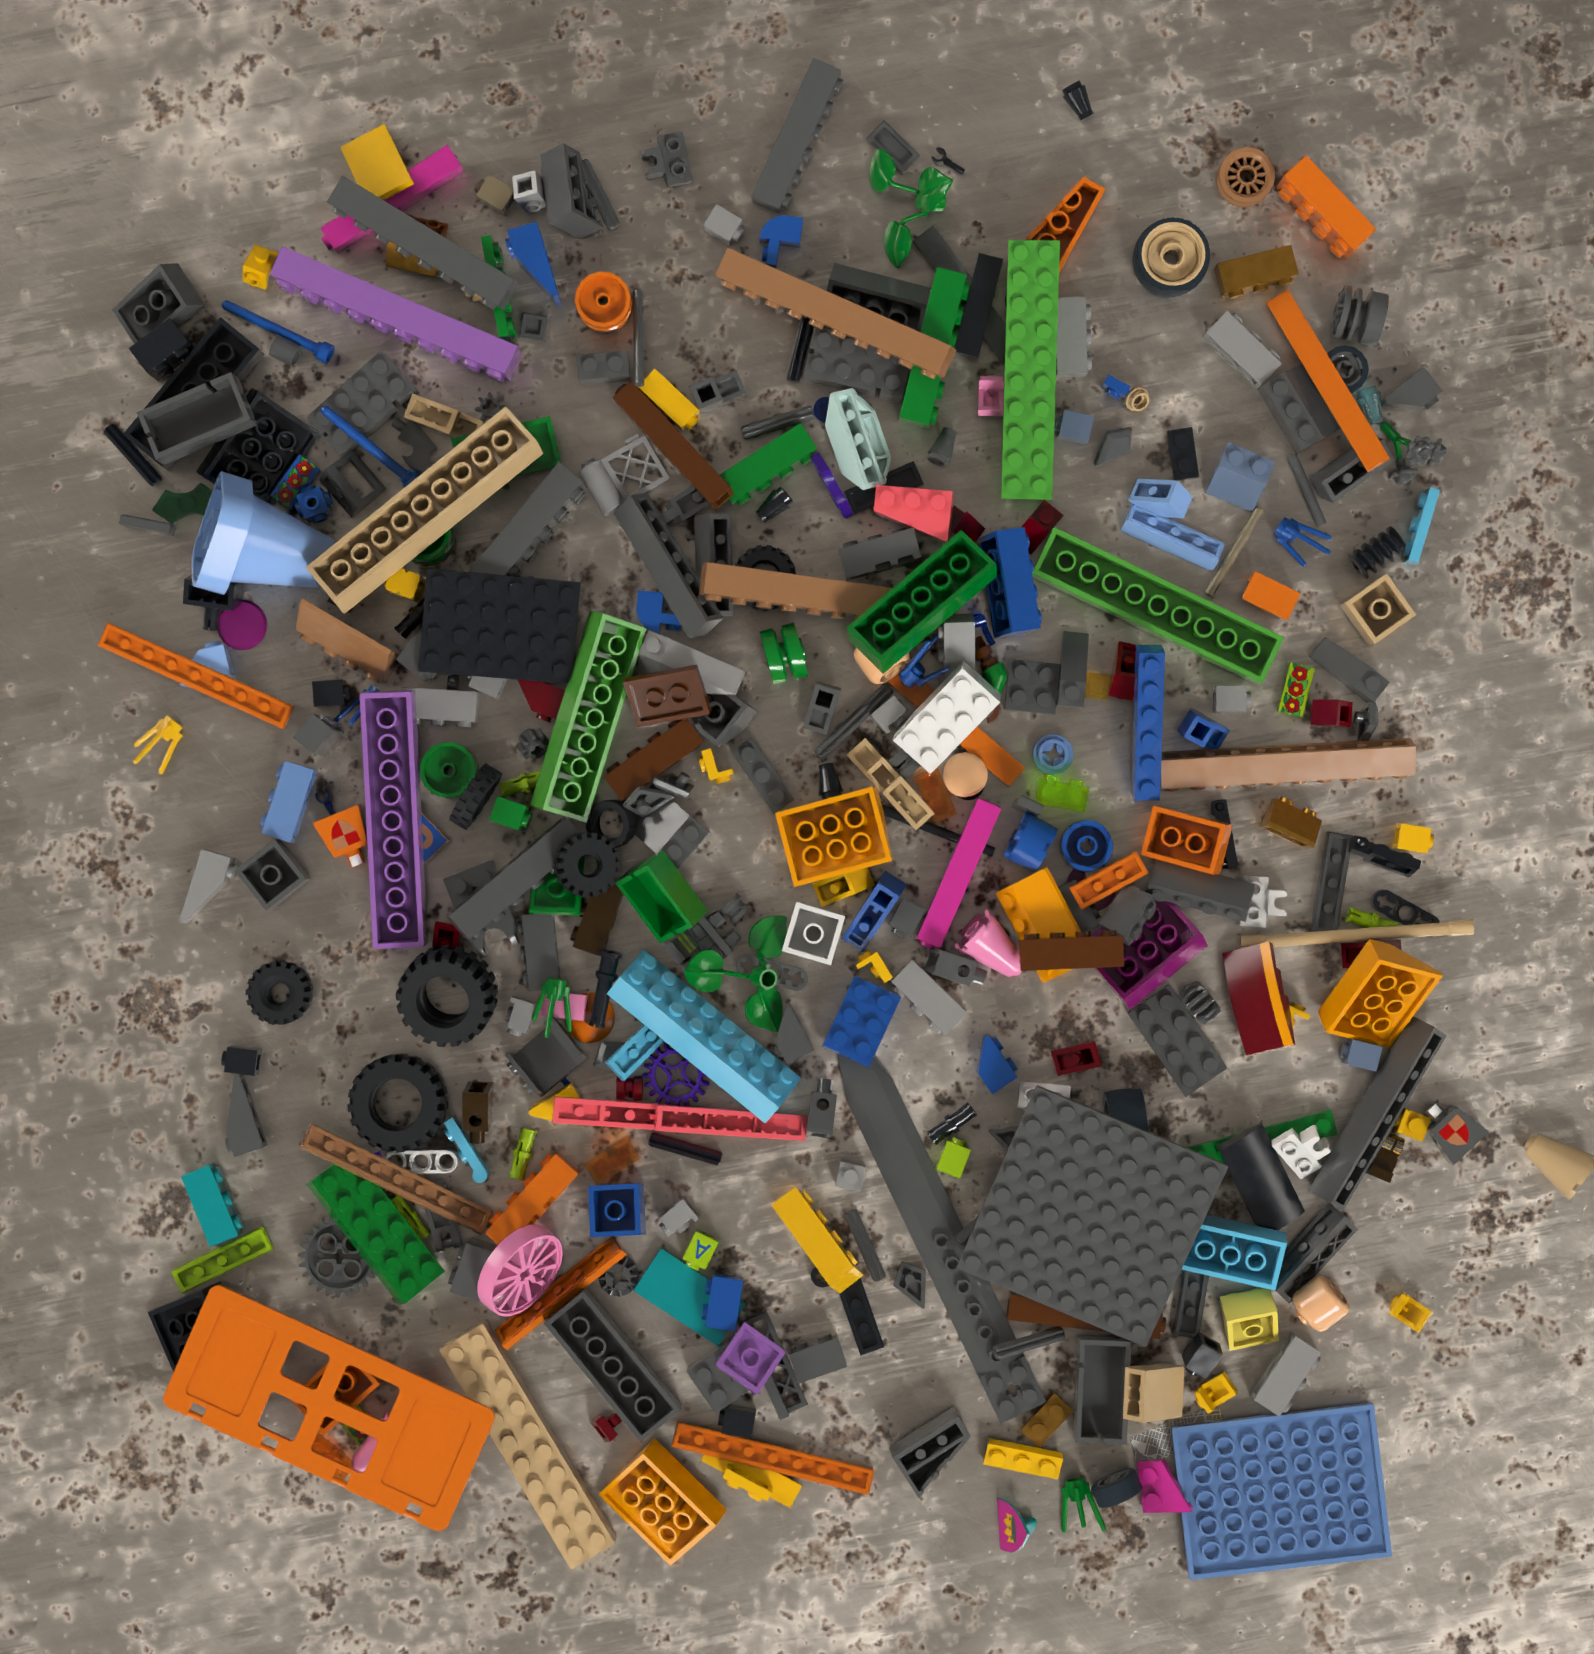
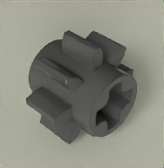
(485, 404)
(532, 743)

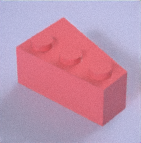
(923, 509)

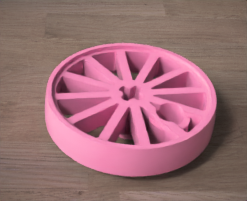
(520, 1270)

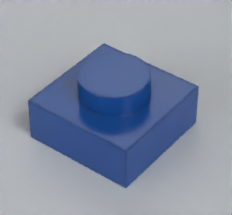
(1115, 388)

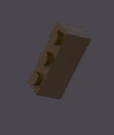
(597, 921)

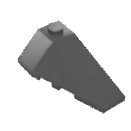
(726, 720)

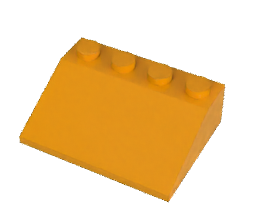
(834, 836)
(1378, 995)
(663, 1502)

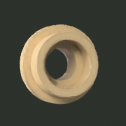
(1136, 399)

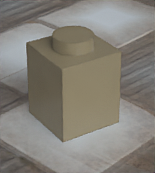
(495, 194)

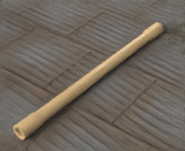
(1450, 928)

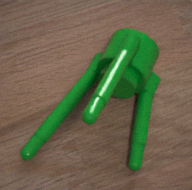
(555, 990)
(1076, 1490)

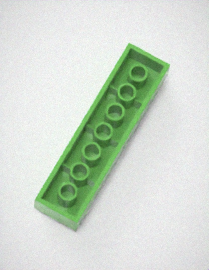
(588, 716)

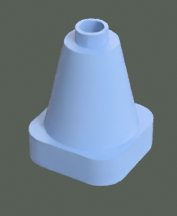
(252, 541)

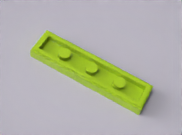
(222, 1259)

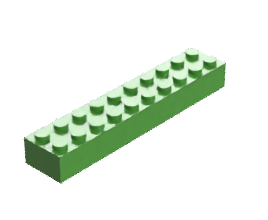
(1030, 369)
(1157, 606)

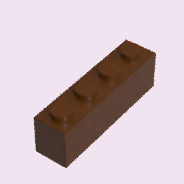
(654, 758)
(1071, 952)

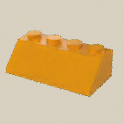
(1038, 907)

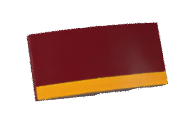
(1258, 999)

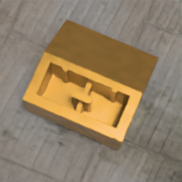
(399, 261)

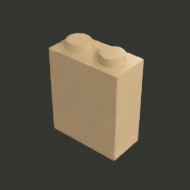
(1153, 1392)

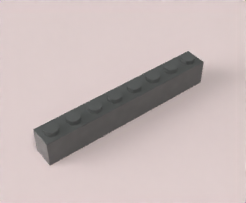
(422, 242)
(1377, 1113)

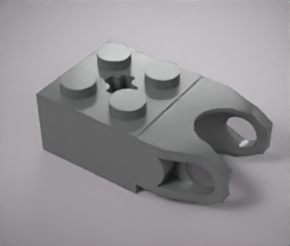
(461, 886)

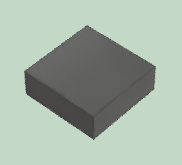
(533, 327)

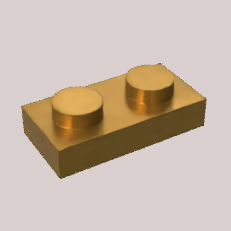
(1046, 1420)

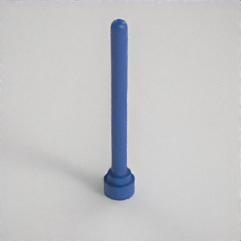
(322, 351)
(406, 476)

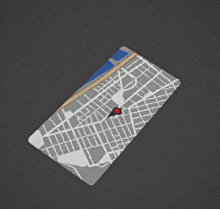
(1158, 1441)

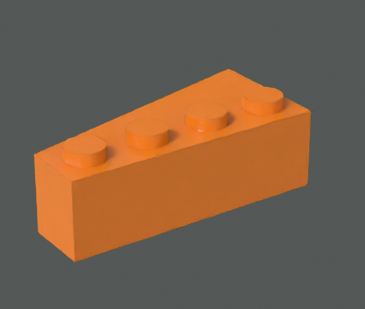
(1069, 217)
(535, 1199)

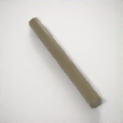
(1234, 551)

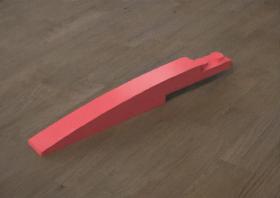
(677, 1118)

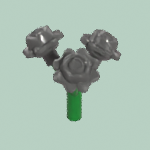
(1417, 452)

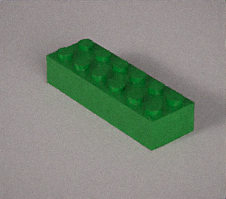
(939, 323)
(922, 601)
(377, 1231)

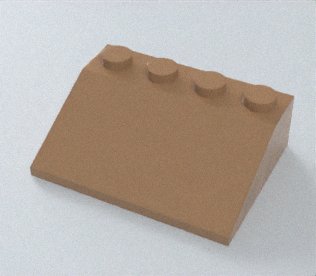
(345, 641)

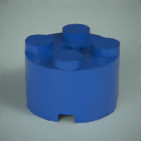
(1097, 837)
(1030, 842)

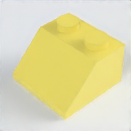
(1249, 1318)

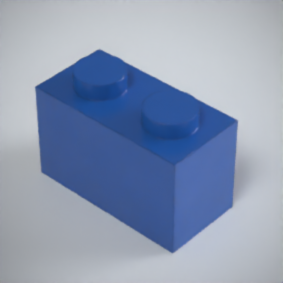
(723, 1301)

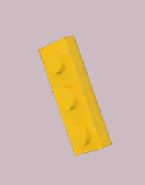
(1023, 1458)

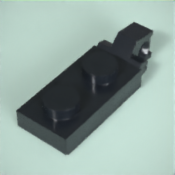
(1220, 810)
(1384, 857)

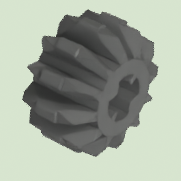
(1200, 1002)

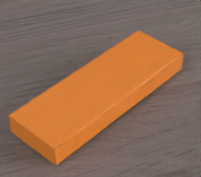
(1108, 880)

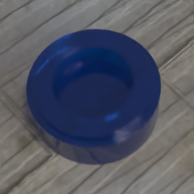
(820, 409)

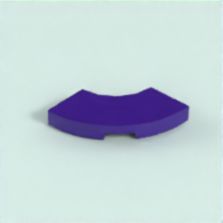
(832, 486)

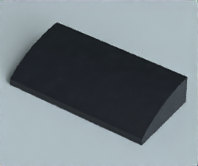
(1261, 1178)

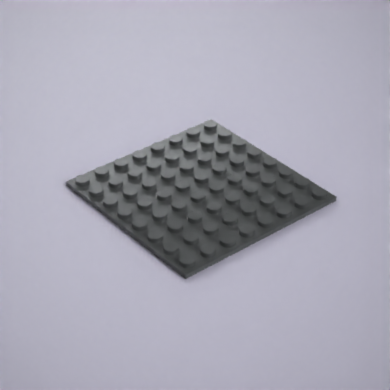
(1091, 1216)

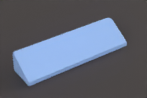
(1173, 537)

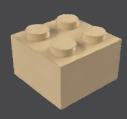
(1378, 610)

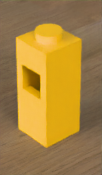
(670, 401)

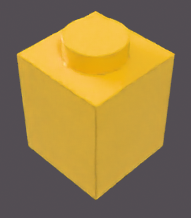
(1413, 838)

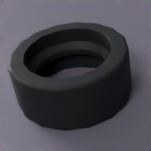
(628, 818)

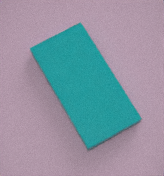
(679, 1293)

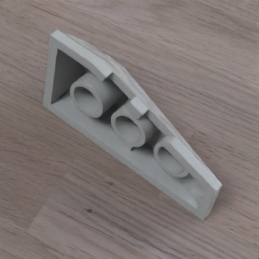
(663, 654)

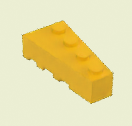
(817, 1239)

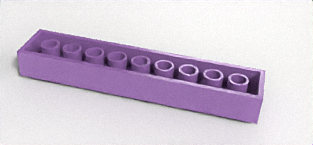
(395, 314)
(394, 819)

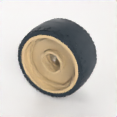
(1176, 238)

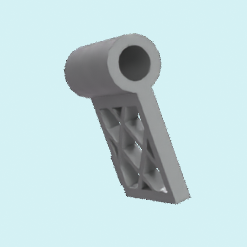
(604, 482)

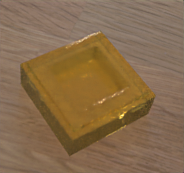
(1097, 686)

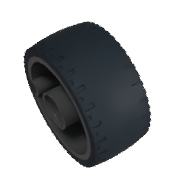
(1127, 1106)

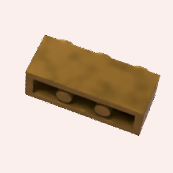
(1256, 272)

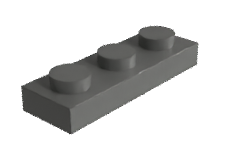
(762, 775)

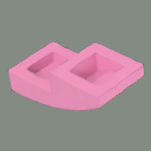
(577, 1006)

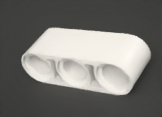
(434, 1160)

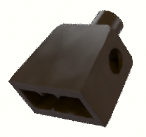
(477, 1100)

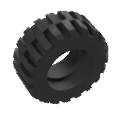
(430, 1021)
(363, 1102)

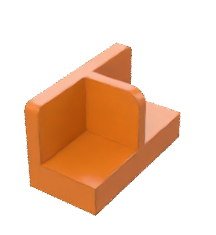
(1270, 595)

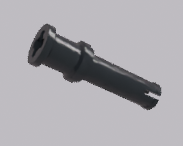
(606, 976)

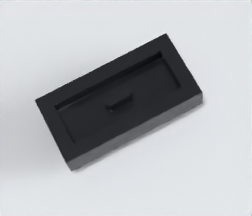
(1182, 454)

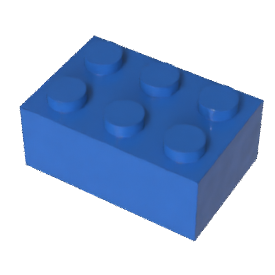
(861, 1021)

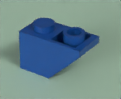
(992, 1065)

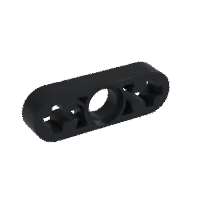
(1391, 897)

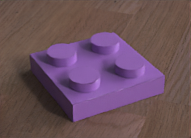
(750, 1358)

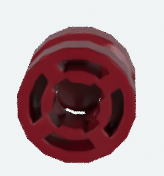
(630, 1088)

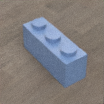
(288, 801)

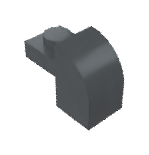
(714, 393)
(821, 707)

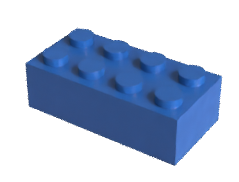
(1012, 592)

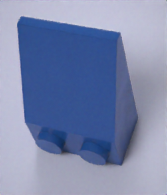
(528, 248)

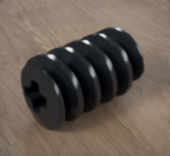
(1377, 551)

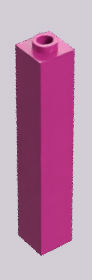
(427, 178)
(958, 873)

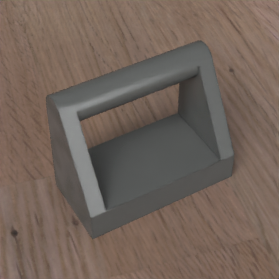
(343, 491)

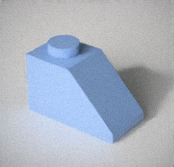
(1161, 497)
(215, 657)

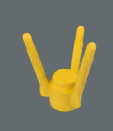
(165, 729)

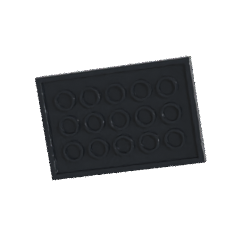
(498, 626)

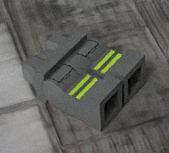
(703, 937)

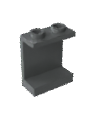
(546, 1060)

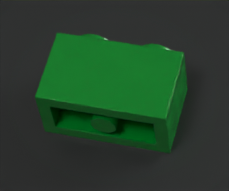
(511, 814)

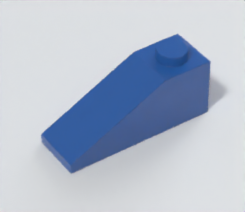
(874, 911)

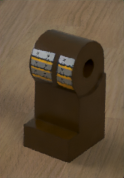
(1386, 1158)

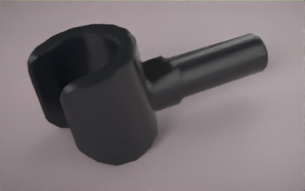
(946, 161)

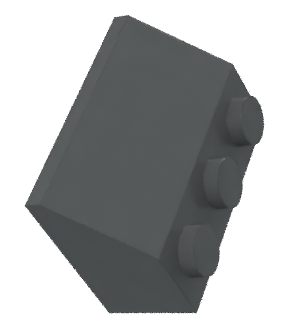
(1298, 408)

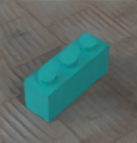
(212, 1204)

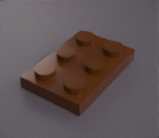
(667, 695)

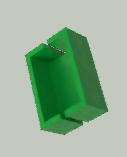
(661, 896)

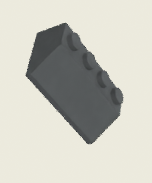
(881, 294)

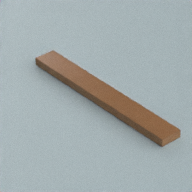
(395, 1179)

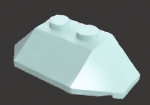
(857, 439)

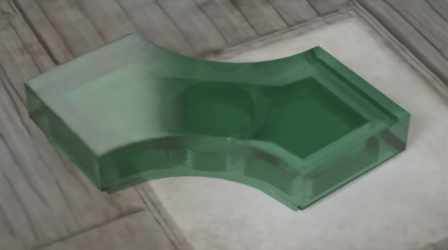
(178, 505)

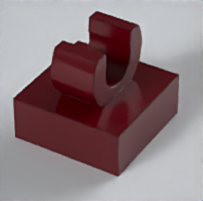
(605, 1426)

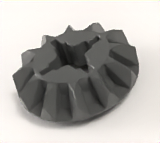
(624, 1287)

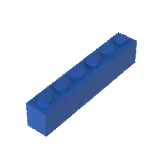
(1148, 722)

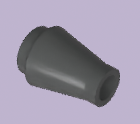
(942, 448)

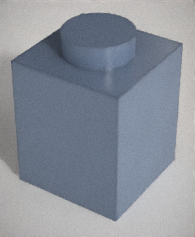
(1074, 426)
(1361, 1054)

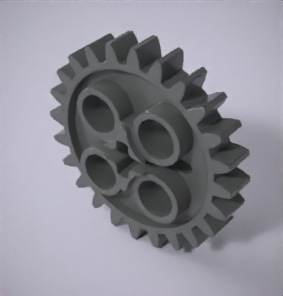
(339, 1279)

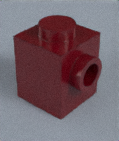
(1331, 713)

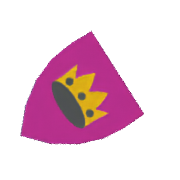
(1012, 1527)

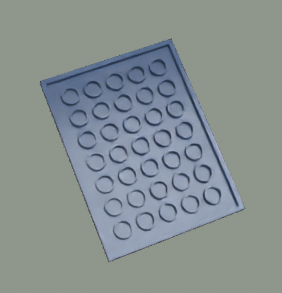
(1281, 1491)

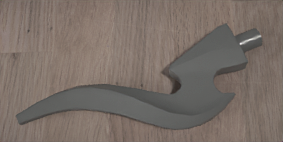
(422, 446)

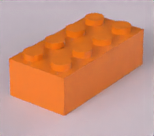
(1324, 208)

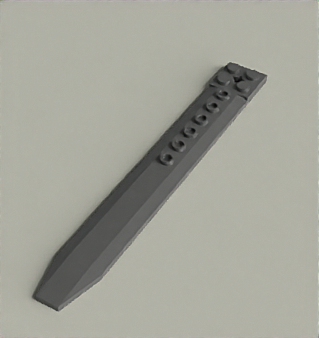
(933, 1229)

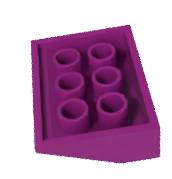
(1160, 951)

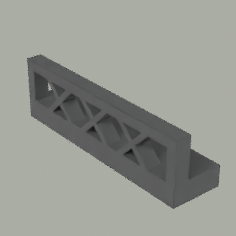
(1307, 1250)
(771, 1384)

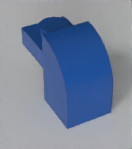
(780, 232)
(651, 614)
(1202, 730)

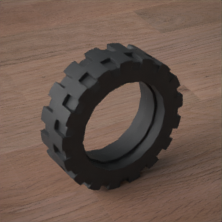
(475, 796)

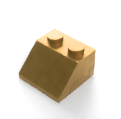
(1292, 823)

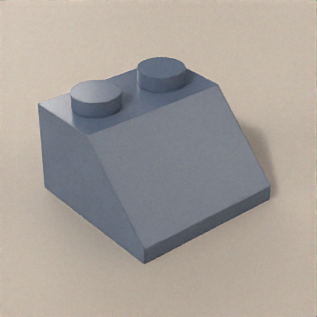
(1240, 477)

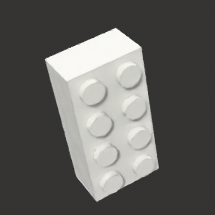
(947, 717)

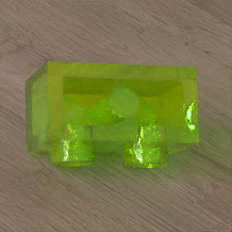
(1061, 795)

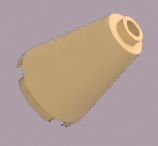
(1559, 1163)

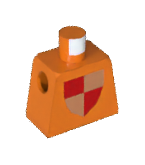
(344, 833)

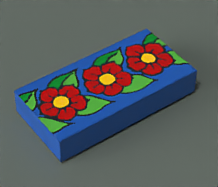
(294, 479)

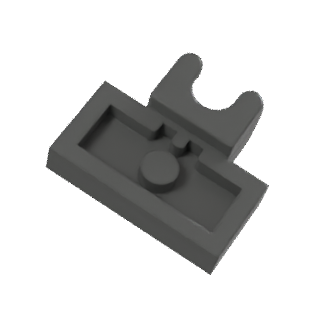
(669, 160)

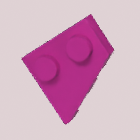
(1160, 1489)

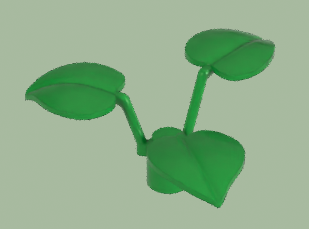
(930, 198)
(765, 1007)

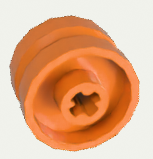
(606, 317)

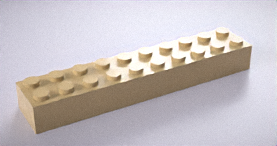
(424, 510)
(529, 1445)

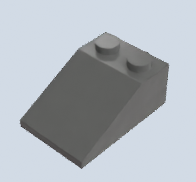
(155, 299)
(670, 830)

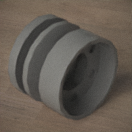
(1359, 315)

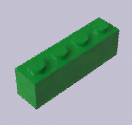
(769, 463)

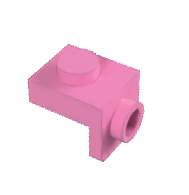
(991, 396)

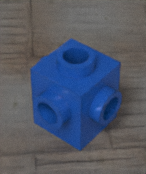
(320, 510)

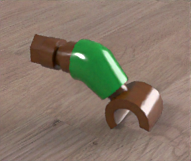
(992, 672)

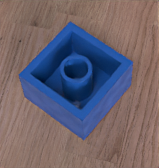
(617, 1210)

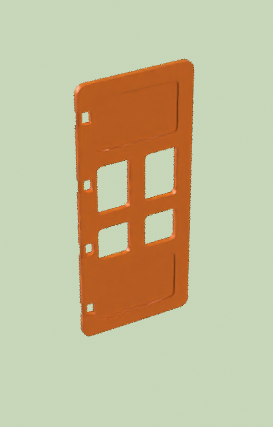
(420, 1450)

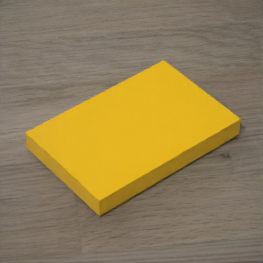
(377, 163)

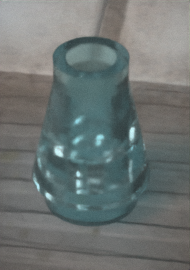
(1370, 403)

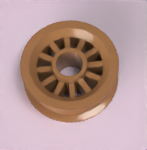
(1227, 190)

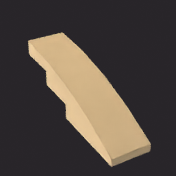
(440, 417)
(890, 784)

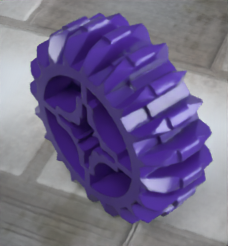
(664, 1092)

